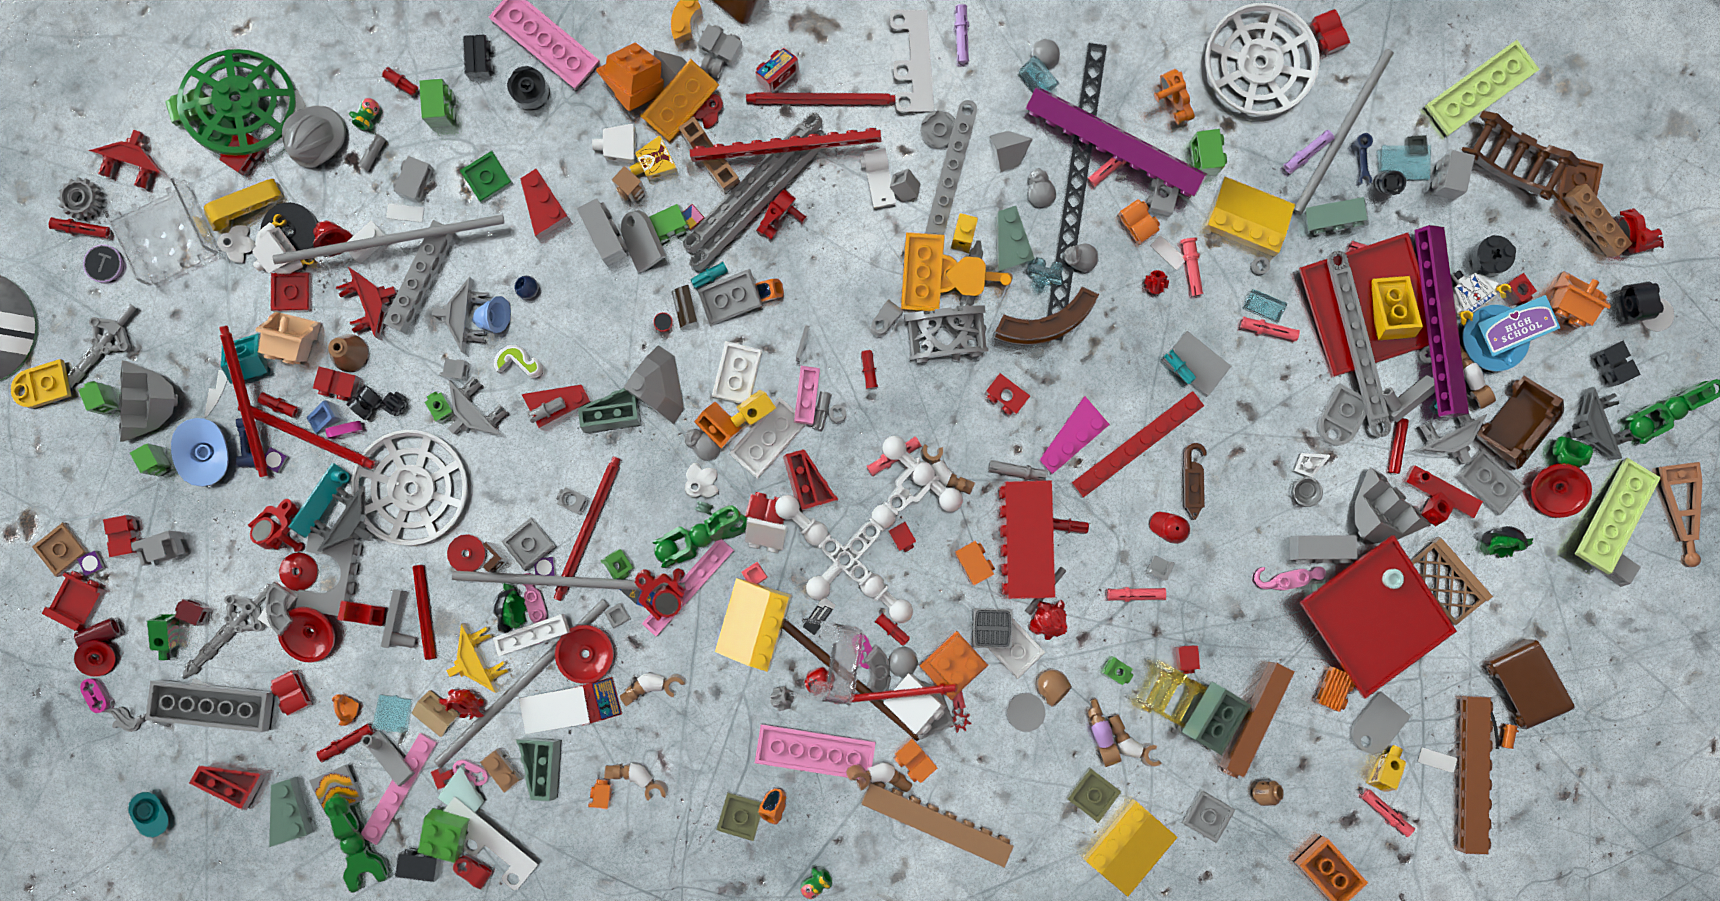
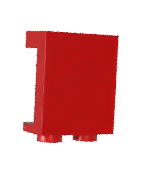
(74, 601)

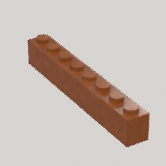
(1475, 775)

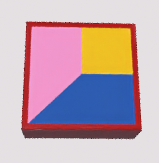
(693, 216)

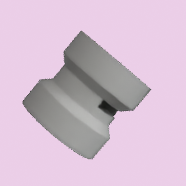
(712, 65)

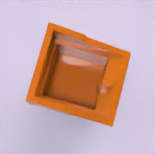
(632, 75)
(1578, 301)
(954, 663)

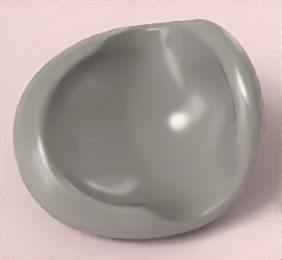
(313, 135)

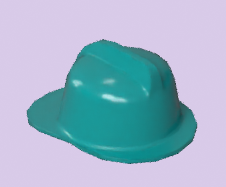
(148, 814)

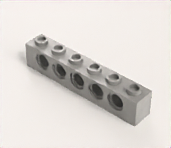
(417, 281)

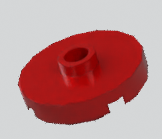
(476, 555)

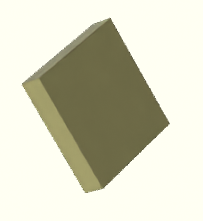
(1094, 795)
(739, 816)

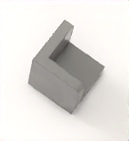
(905, 185)
(455, 369)
(1160, 568)

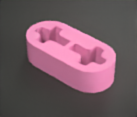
(473, 768)

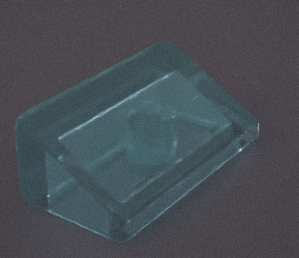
(1038, 75)
(1265, 305)

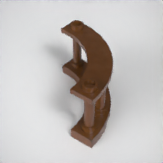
(1524, 143)
(1050, 327)

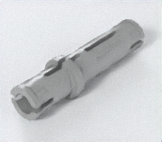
(1017, 470)

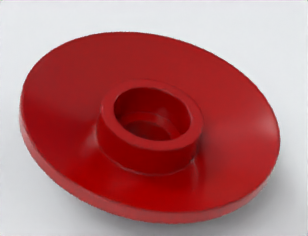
(307, 571)
(94, 666)

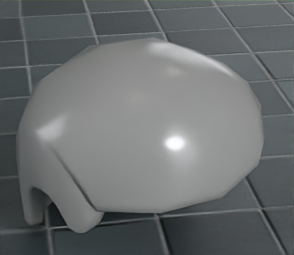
(1047, 52)
(1307, 491)
(903, 661)

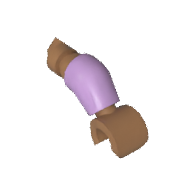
(1103, 735)

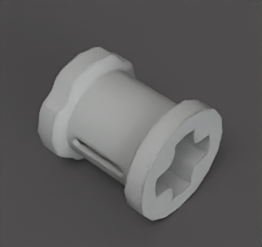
(837, 407)

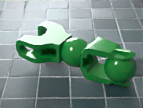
(1673, 409)
(700, 535)
(352, 843)

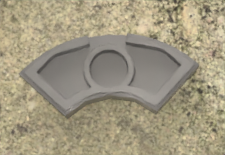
(277, 608)
(879, 669)

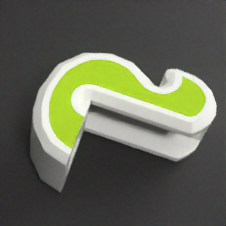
(520, 357)

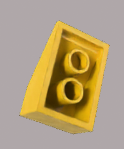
(1395, 308)

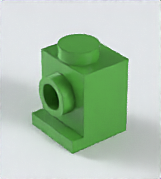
(445, 409)
(624, 565)
(1111, 668)

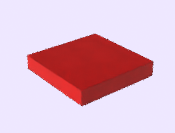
(291, 292)

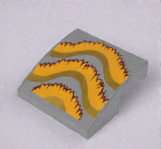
(336, 782)

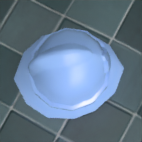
(493, 315)

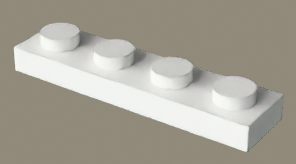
(531, 635)

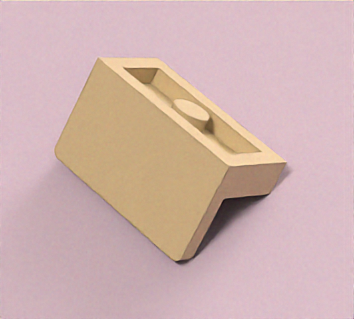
(433, 713)

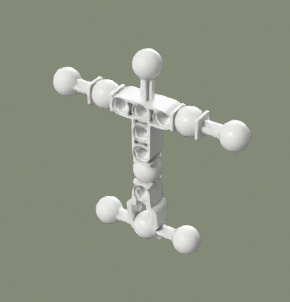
(882, 518)

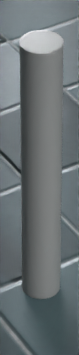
(1033, 605)

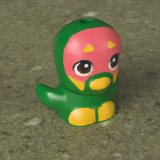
(366, 113)
(814, 886)

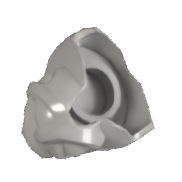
(1041, 189)
(1082, 257)
(702, 444)

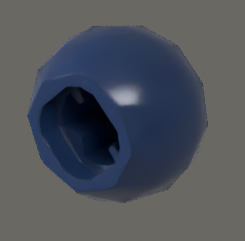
(526, 287)

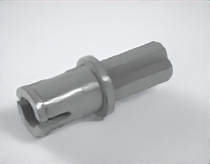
(371, 152)
(546, 409)
(821, 410)

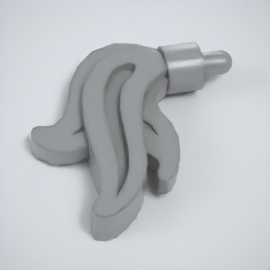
(124, 720)

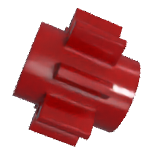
(1156, 282)
(965, 722)

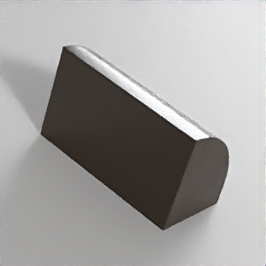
(684, 307)

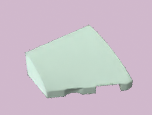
(463, 790)

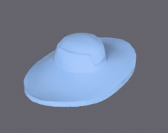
(199, 452)

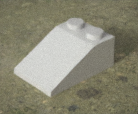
(765, 534)

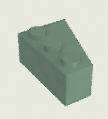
(1337, 216)
(1012, 241)
(610, 412)
(541, 767)
(287, 813)

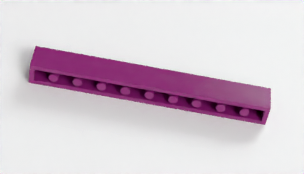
(1116, 141)
(1441, 321)

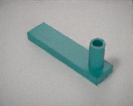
(318, 500)

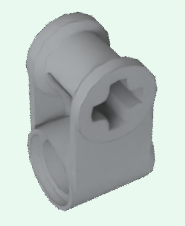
(887, 316)

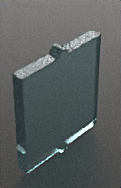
(391, 714)

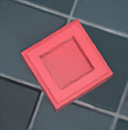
(754, 573)

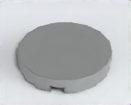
(937, 129)
(1026, 712)

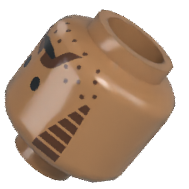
(1268, 793)

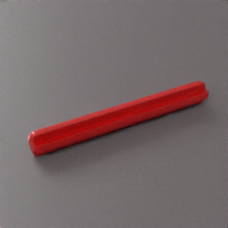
(423, 612)

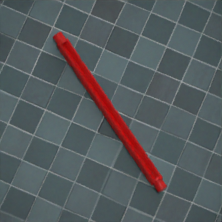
(821, 98)
(243, 401)
(312, 438)
(588, 524)

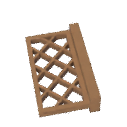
(1461, 570)

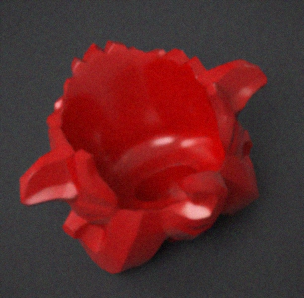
(1049, 619)
(464, 702)

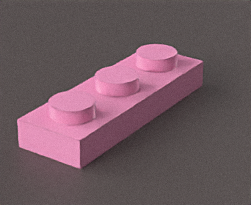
(806, 395)

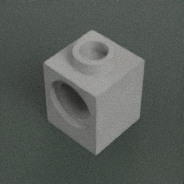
(579, 504)

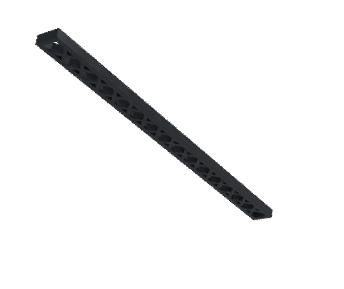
(1083, 178)

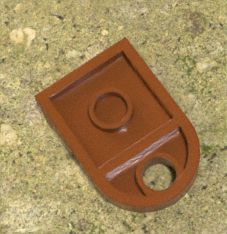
(1585, 173)

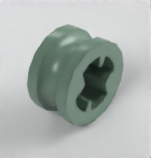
(703, 507)

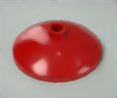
(1562, 500)
(303, 643)
(570, 656)

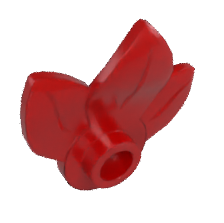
(708, 113)

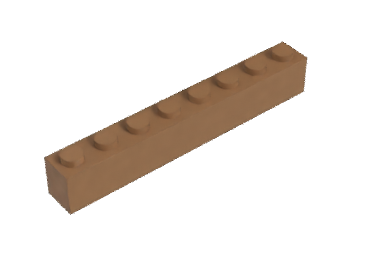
(937, 824)

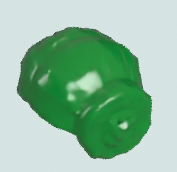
(1572, 452)

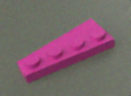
(1076, 433)

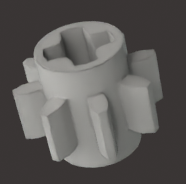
(781, 698)

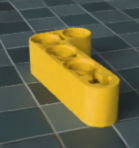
(241, 202)

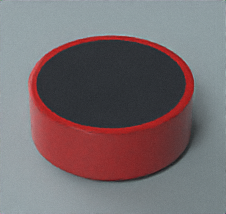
(663, 322)

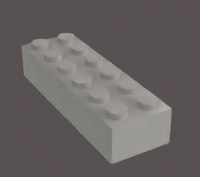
(209, 705)

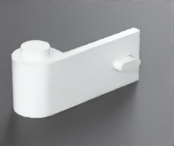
(878, 177)

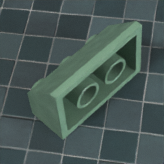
(1216, 718)

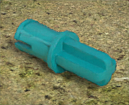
(709, 275)
(1180, 367)

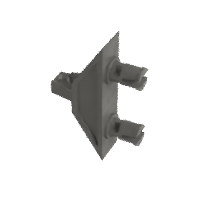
(1595, 425)
(350, 523)

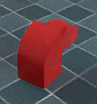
(361, 613)

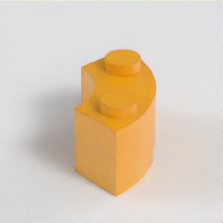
(683, 18)

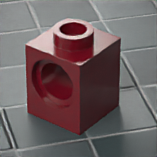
(191, 612)

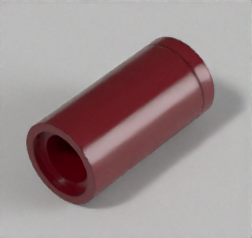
(99, 632)

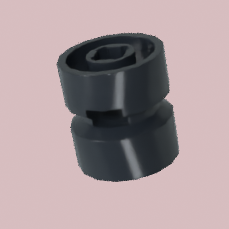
(1390, 182)
(368, 396)

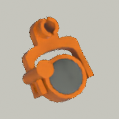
(1175, 89)

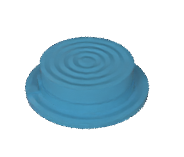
(1477, 348)

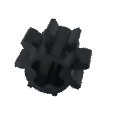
(394, 403)

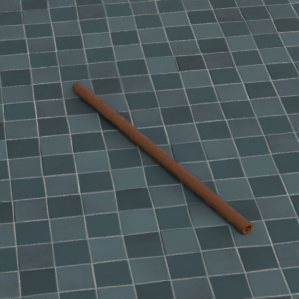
(860, 687)

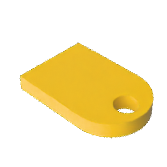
(41, 384)

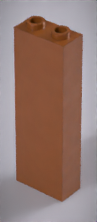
(1257, 719)

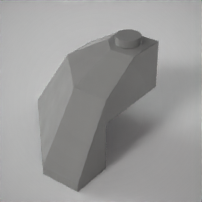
(658, 384)
(144, 401)
(1383, 510)

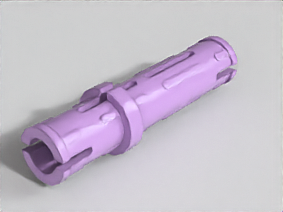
(962, 33)
(1301, 157)

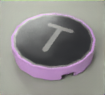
(103, 263)

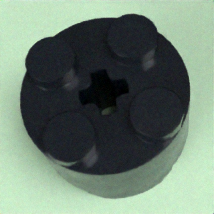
(518, 84)
(1482, 254)
(1640, 301)

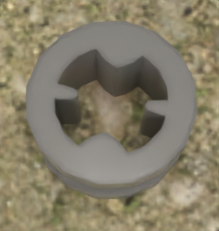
(1265, 262)
(1422, 355)

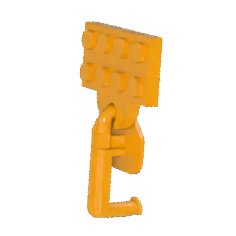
(927, 277)

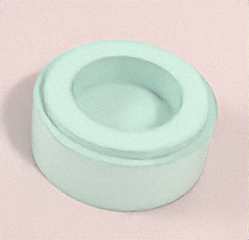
(1393, 578)

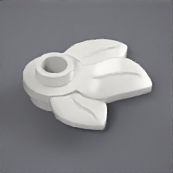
(239, 243)
(703, 479)

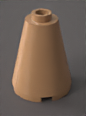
(348, 352)

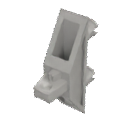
(457, 313)
(468, 415)
(1454, 442)

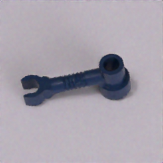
(1368, 140)
(246, 458)

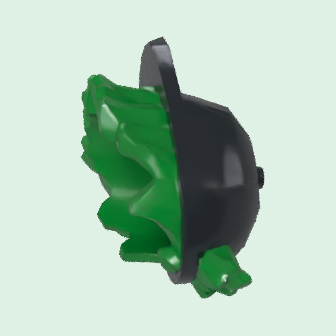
(1506, 541)
(509, 609)

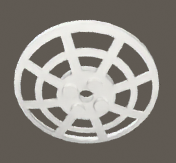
(1266, 49)
(410, 474)

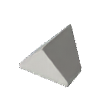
(670, 65)
(1009, 149)

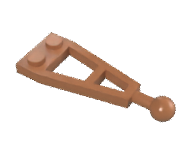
(1677, 475)

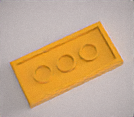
(679, 100)

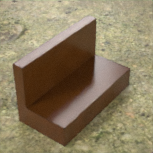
(496, 561)

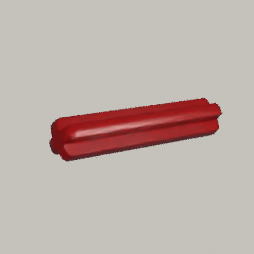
(1398, 446)

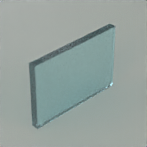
(1410, 160)

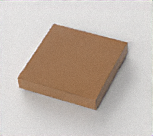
(59, 549)

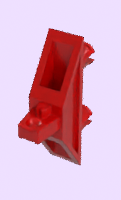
(130, 153)
(372, 299)

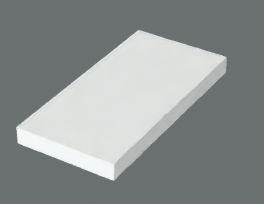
(767, 439)

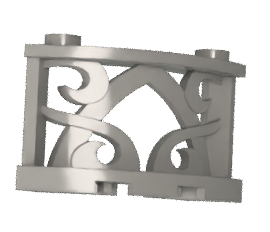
(966, 314)

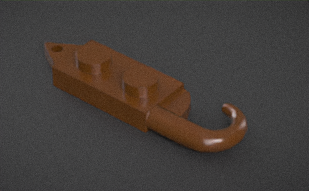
(1193, 481)

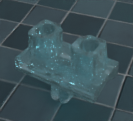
(1044, 275)

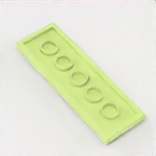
(1482, 87)
(1617, 516)

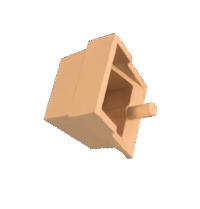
(287, 337)

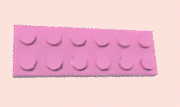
(545, 40)
(812, 751)

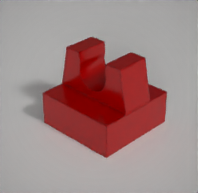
(440, 777)

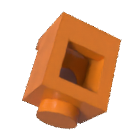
(601, 794)

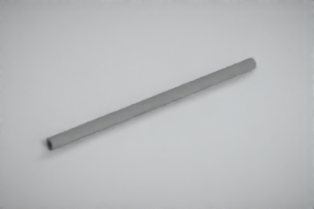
(1343, 131)

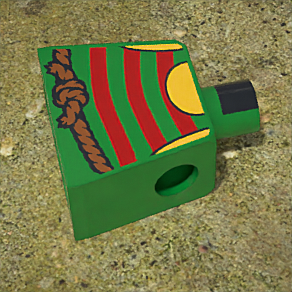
(163, 634)

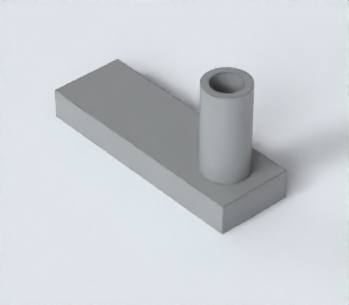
(1401, 406)
(388, 635)
(388, 757)

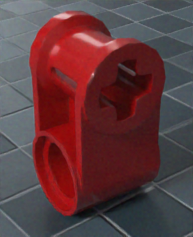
(474, 872)

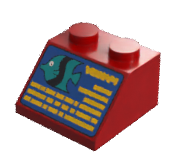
(777, 69)
(601, 700)

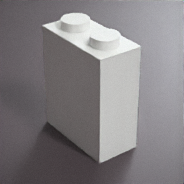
(916, 711)

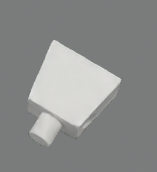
(618, 143)

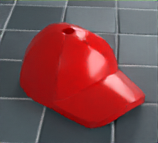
(1165, 526)

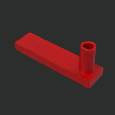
(1432, 485)

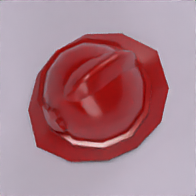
(330, 233)

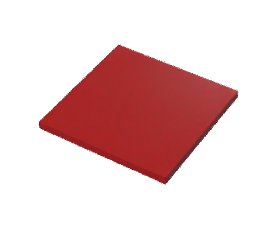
(1378, 260)
(1374, 627)

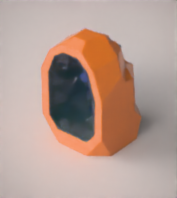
(770, 289)
(773, 806)

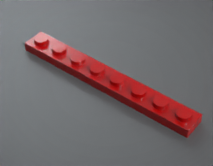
(1137, 444)

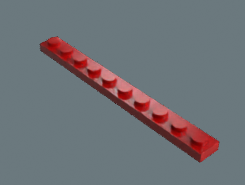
(794, 143)

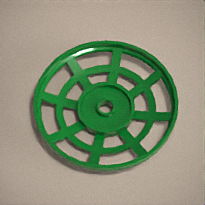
(237, 110)

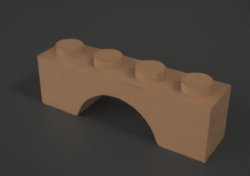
(719, 168)

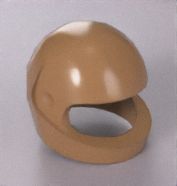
(1053, 686)

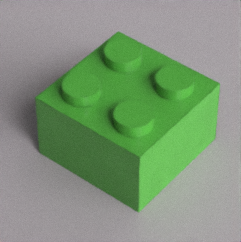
(436, 103)
(1208, 151)
(443, 835)

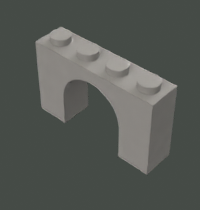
(345, 556)

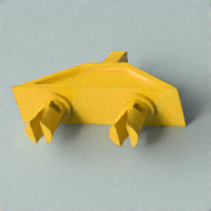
(470, 661)

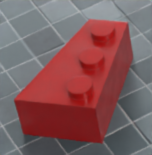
(543, 206)
(574, 398)
(806, 481)
(228, 785)

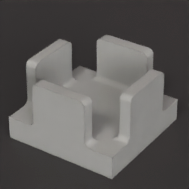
(159, 546)

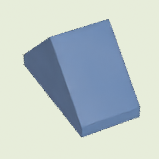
(323, 416)

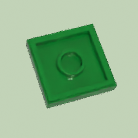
(486, 176)

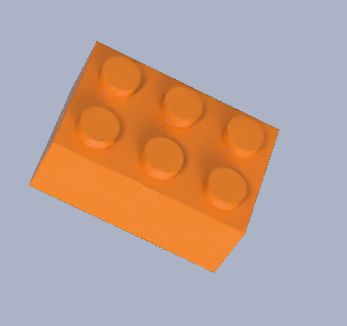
(1331, 871)

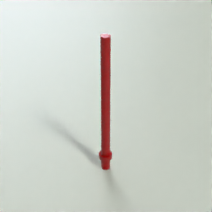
(943, 689)

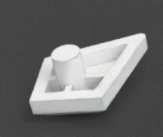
(1310, 464)

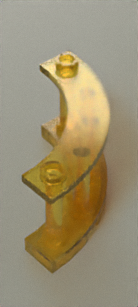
(1176, 679)

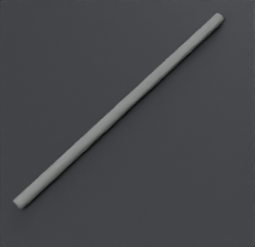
(388, 239)
(548, 580)
(512, 691)

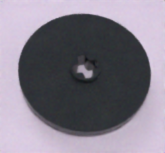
(300, 220)

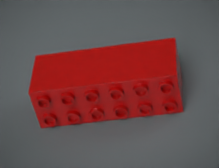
(1027, 539)

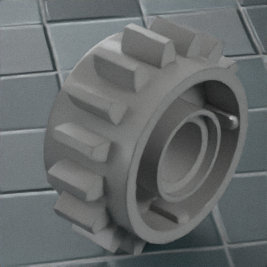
(72, 191)

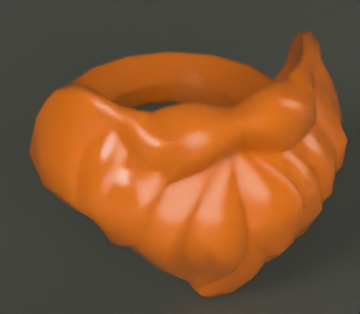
(345, 709)

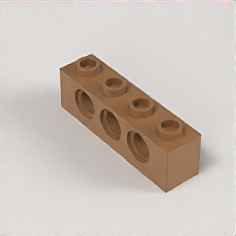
(1597, 220)

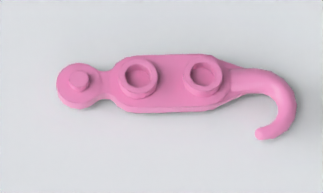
(1290, 579)
(534, 603)

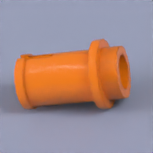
(1509, 736)

